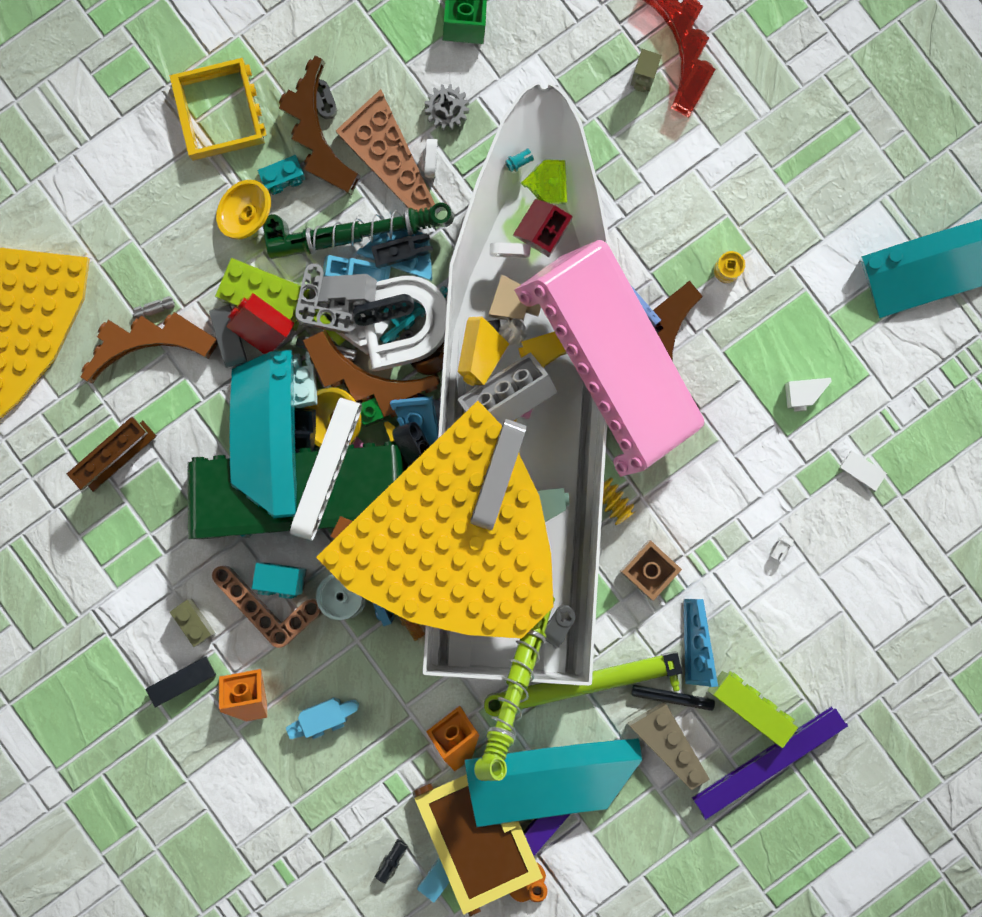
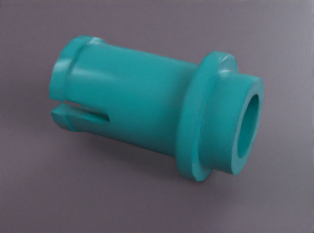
(518, 160)

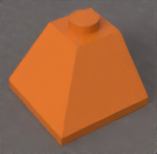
(243, 695)
(454, 738)

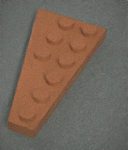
(381, 146)

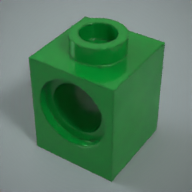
(371, 412)

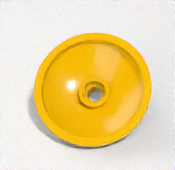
(243, 209)
(326, 403)

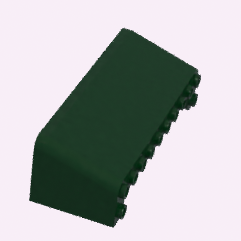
(223, 511)

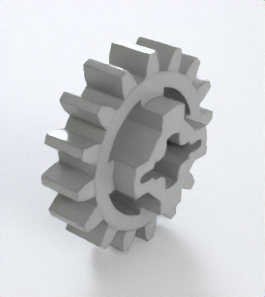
(438, 109)

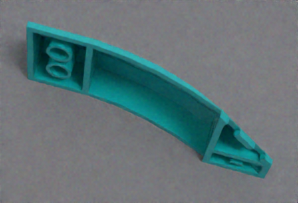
(925, 268)
(264, 432)
(554, 781)

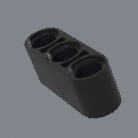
(410, 441)

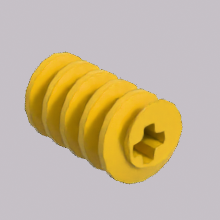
(615, 503)

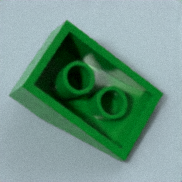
(465, 21)

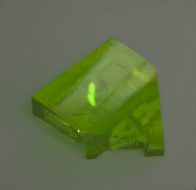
(548, 181)

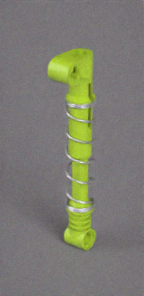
(492, 764)

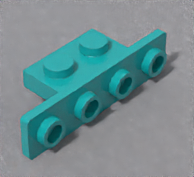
(406, 321)

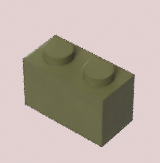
(645, 70)
(192, 622)

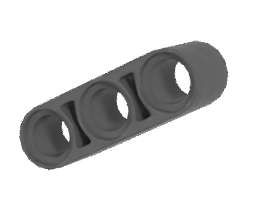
(229, 342)

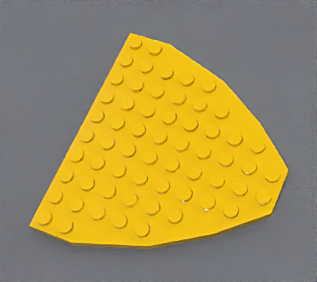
(37, 309)
(427, 560)

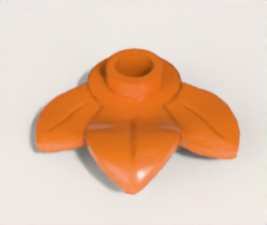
(526, 892)

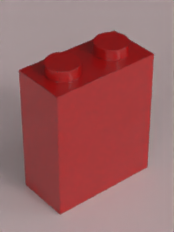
(259, 323)

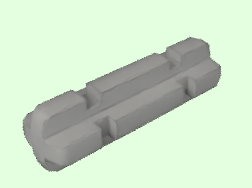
(154, 307)

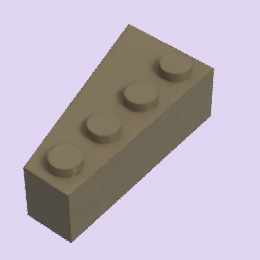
(666, 739)

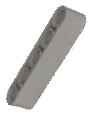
(498, 474)

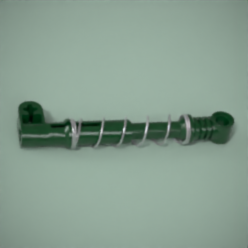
(349, 233)

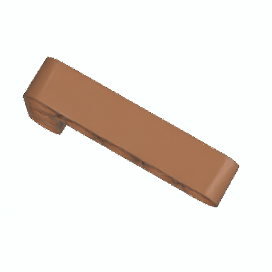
(262, 610)

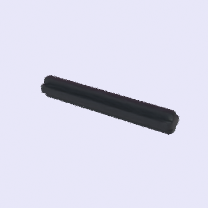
(673, 697)

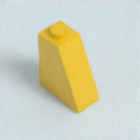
(480, 351)

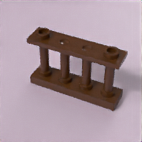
(111, 454)

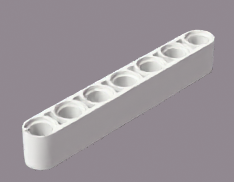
(326, 469)

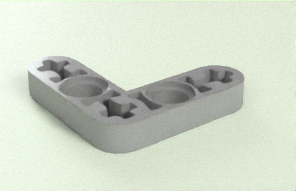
(311, 305)

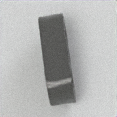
(330, 100)

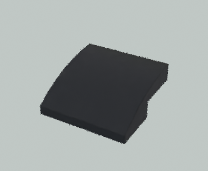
(305, 428)

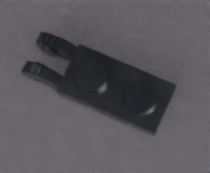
(400, 250)

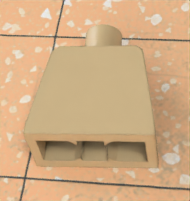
(507, 304)

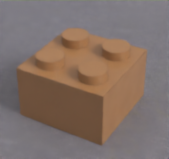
(650, 570)

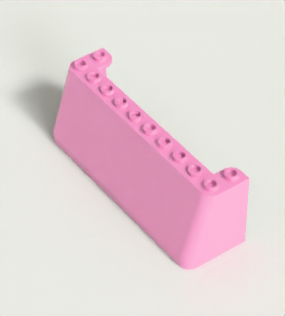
(615, 354)

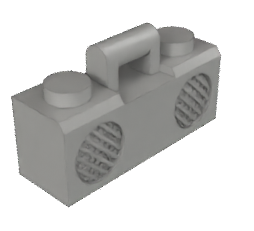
(345, 290)

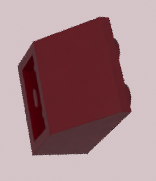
(543, 226)

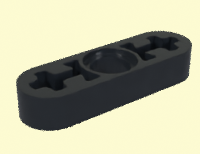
(399, 310)

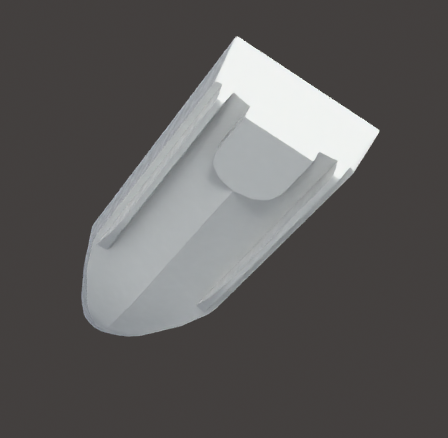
(567, 431)

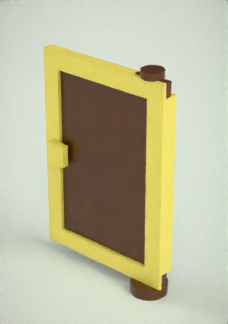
(477, 860)

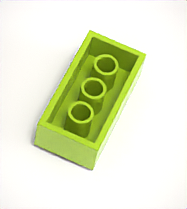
(243, 279)
(753, 709)

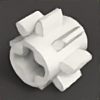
(513, 331)

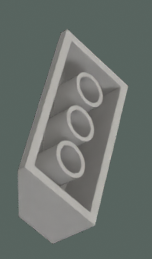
(512, 390)

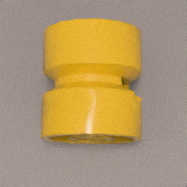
(729, 267)

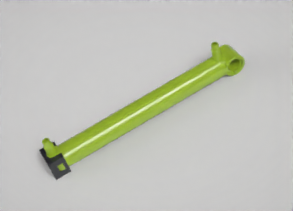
(602, 679)

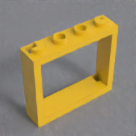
(209, 72)

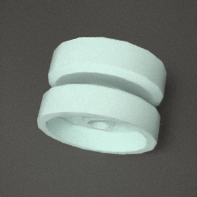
(336, 607)

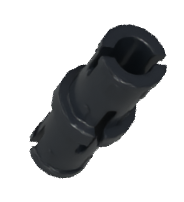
(391, 861)

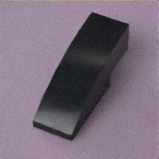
(180, 681)

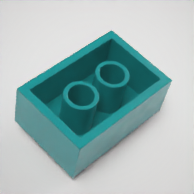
(280, 579)

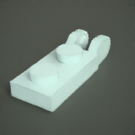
(304, 382)

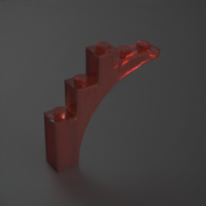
(691, 43)

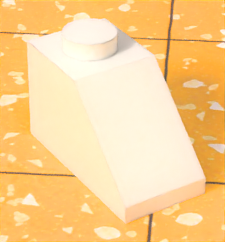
(804, 392)

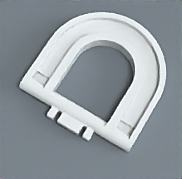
(418, 346)

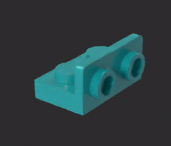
(282, 174)

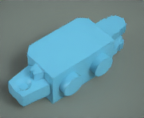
(322, 717)

